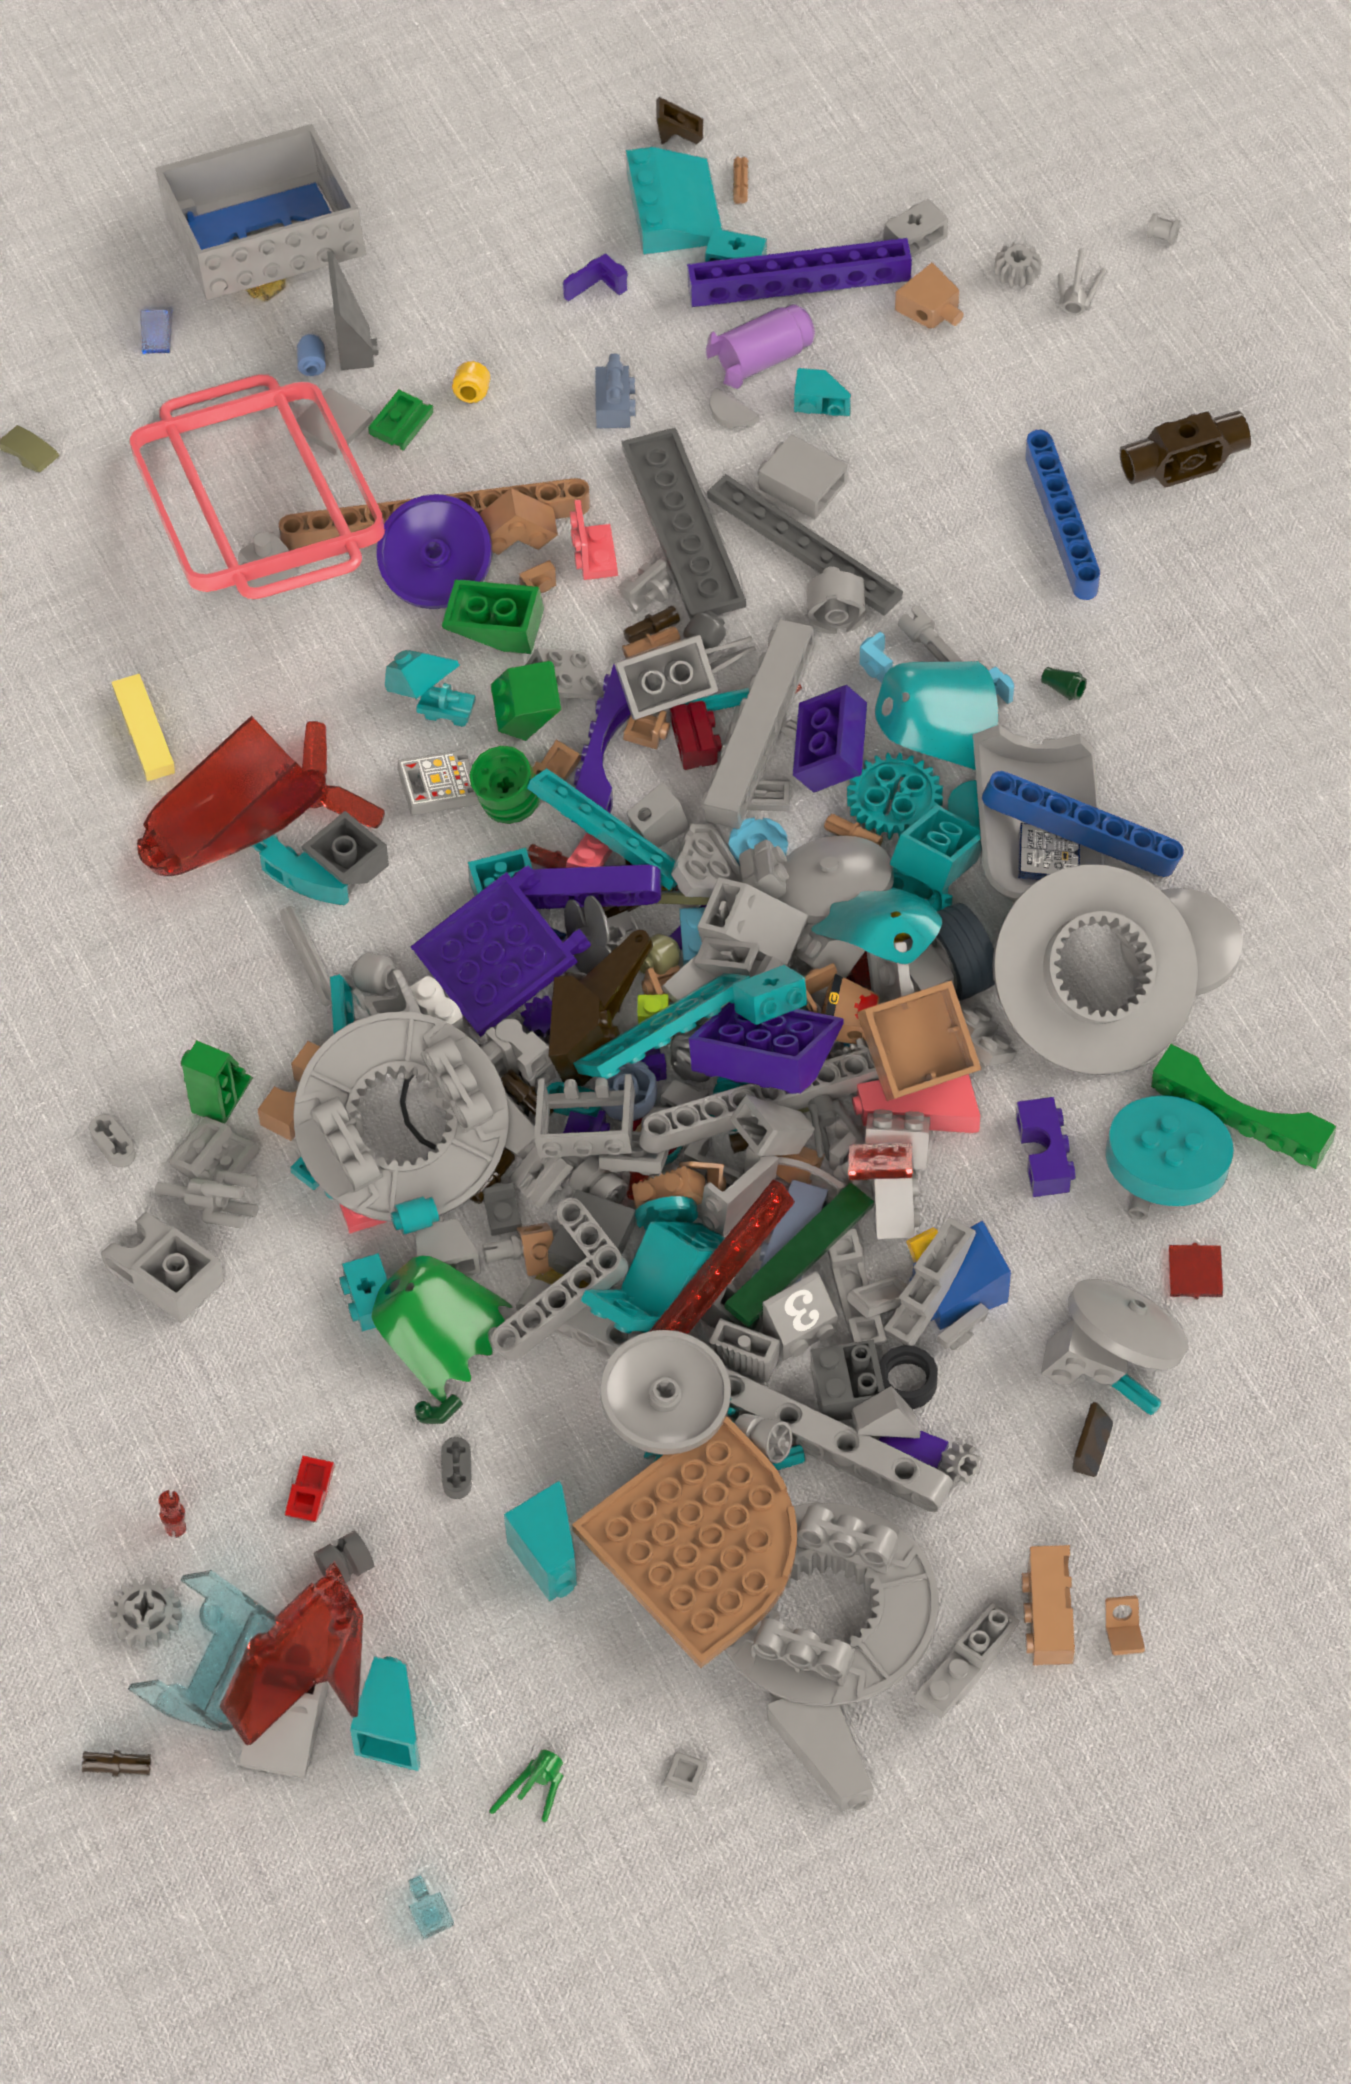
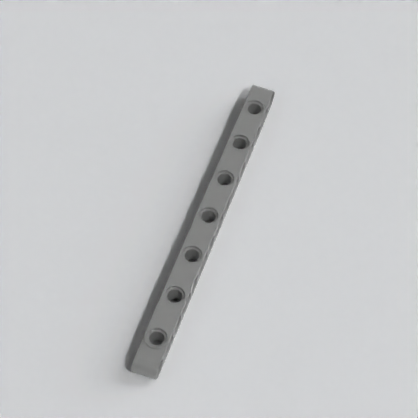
(814, 1431)

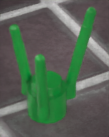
(541, 1770)

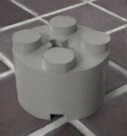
(836, 601)

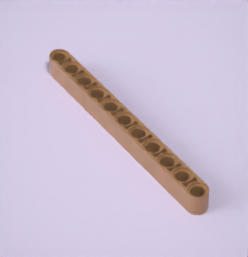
(316, 526)

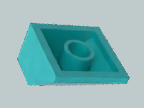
(416, 672)

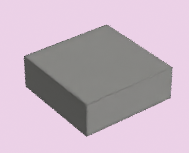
(685, 1773)

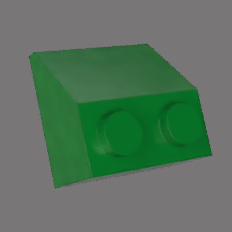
(525, 699)

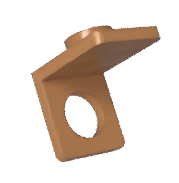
(817, 980)
(714, 1172)
(536, 1243)
(1124, 1633)

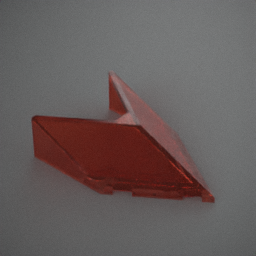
(310, 1644)

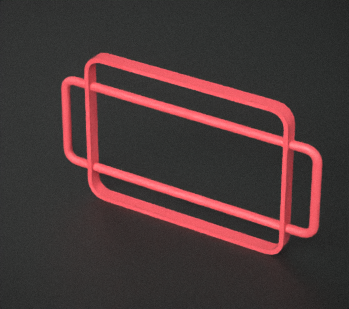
(236, 573)

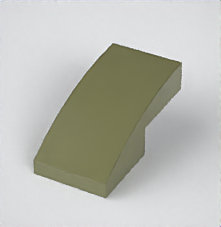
(29, 448)

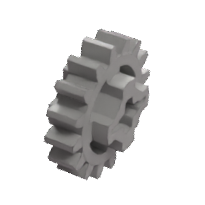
(132, 1608)

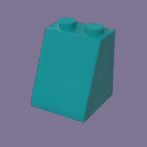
(543, 1541)
(386, 1716)

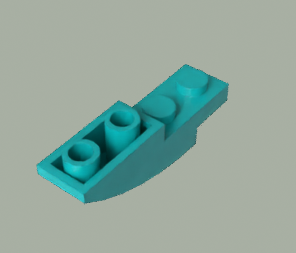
(300, 872)

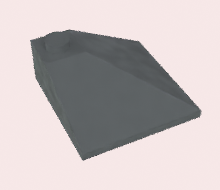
(352, 329)

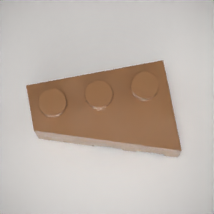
(1049, 1605)

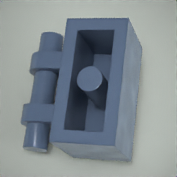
(613, 394)

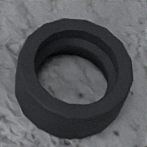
(916, 1356)

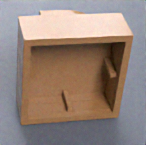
(919, 1040)

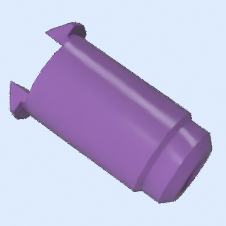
(761, 343)

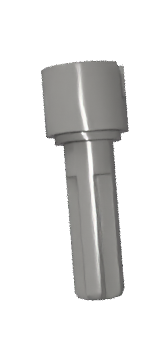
(922, 630)

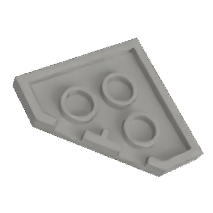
(702, 861)

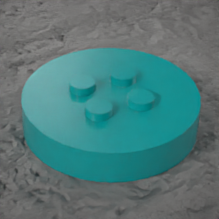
(1169, 1150)

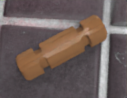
(740, 180)

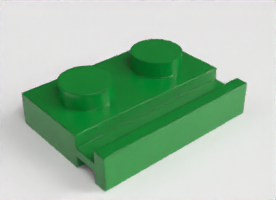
(400, 419)

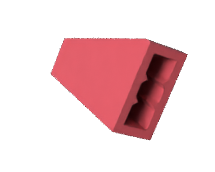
(948, 1104)

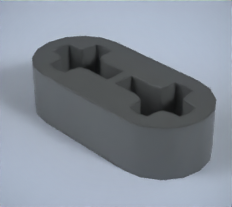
(462, 1467)

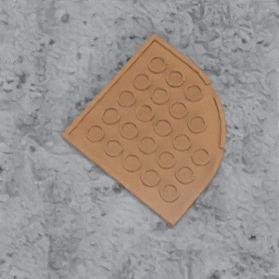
(700, 1540)

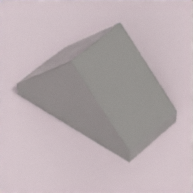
(726, 956)
(886, 1416)

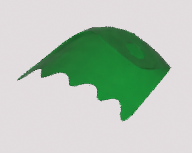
(437, 1321)

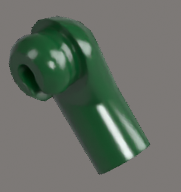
(437, 1414)

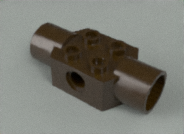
(1185, 448)

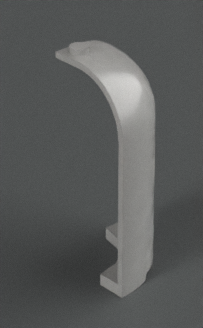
(1057, 764)

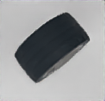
(965, 950)

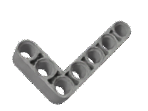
(566, 1286)

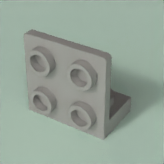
(572, 671)

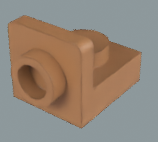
(540, 576)

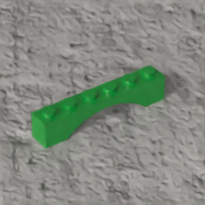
(1296, 1135)

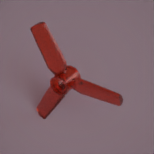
(335, 797)

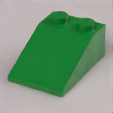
(495, 614)

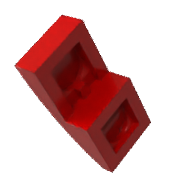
(310, 1489)

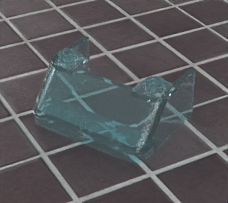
(234, 1622)

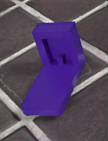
(598, 269)

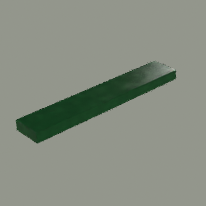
(799, 1253)

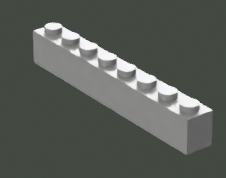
(758, 724)

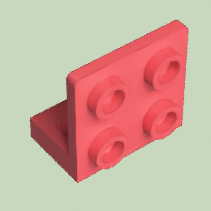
(595, 547)

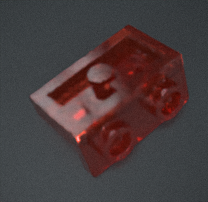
(880, 1161)

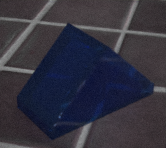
(156, 329)

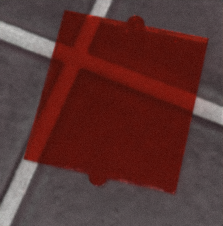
(1195, 1271)

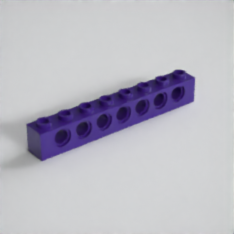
(799, 272)

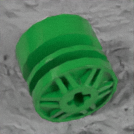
(501, 784)

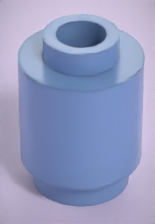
(311, 355)

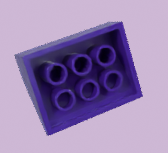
(773, 1054)

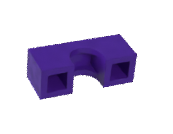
(1041, 1123)

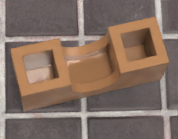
(278, 1108)

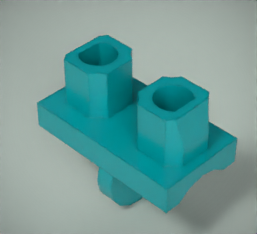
(446, 704)

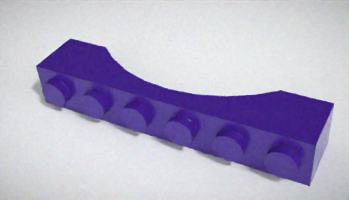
(611, 713)

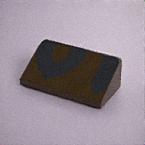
(1092, 1441)

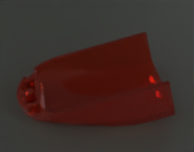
(226, 803)

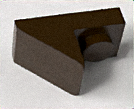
(676, 120)

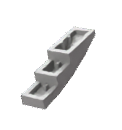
(931, 1282)

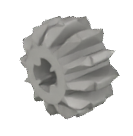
(1017, 265)

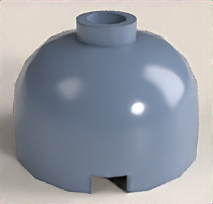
(645, 1090)

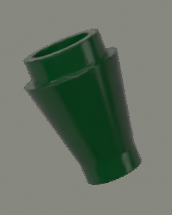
(1065, 682)

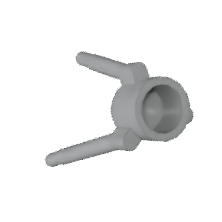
(1074, 299)

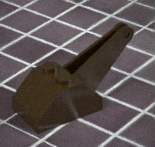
(586, 1007)

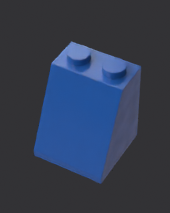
(981, 1279)

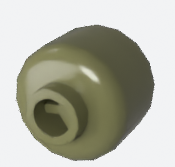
(663, 954)

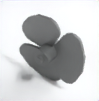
(594, 929)

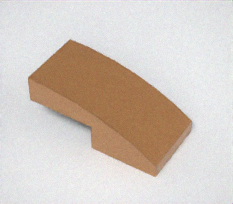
(559, 760)

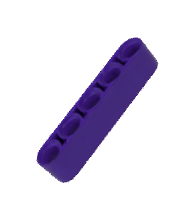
(608, 884)

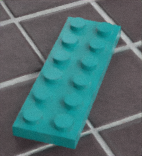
(658, 1029)

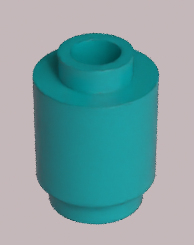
(414, 1215)

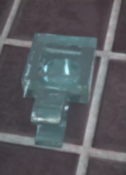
(429, 1911)

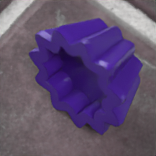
(538, 1016)

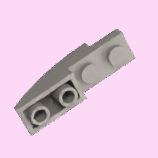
(968, 1661)

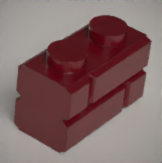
(694, 735)

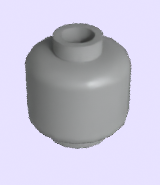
(373, 973)

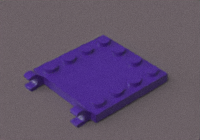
(497, 951)

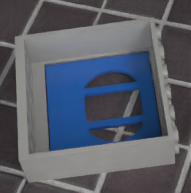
(254, 188)

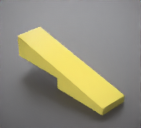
(143, 727)

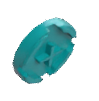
(667, 1210)

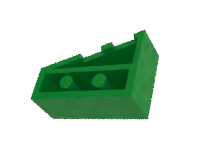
(213, 1081)

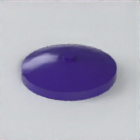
(430, 547)

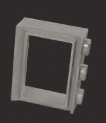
(584, 1143)

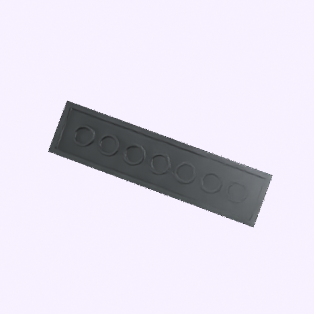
(683, 523)

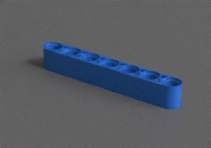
(1062, 514)
(1082, 823)

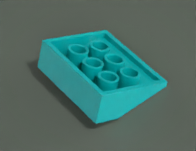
(671, 199)

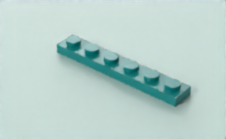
(601, 824)

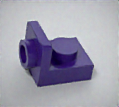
(584, 1123)

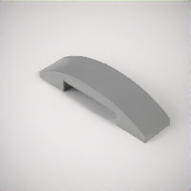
(849, 1274)

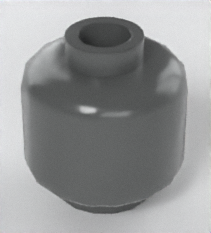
(708, 626)

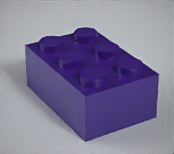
(830, 738)

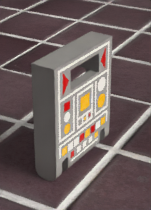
(443, 779)

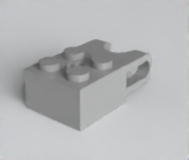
(166, 1267)

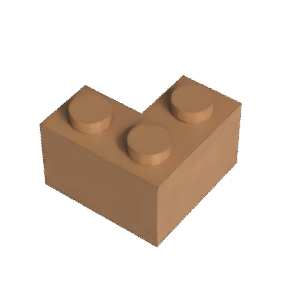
(519, 518)

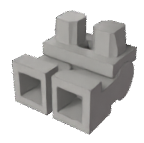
(514, 1049)

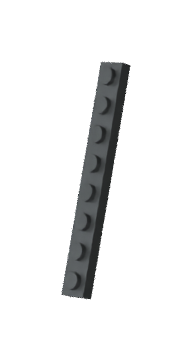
(800, 540)

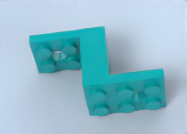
(660, 1271)

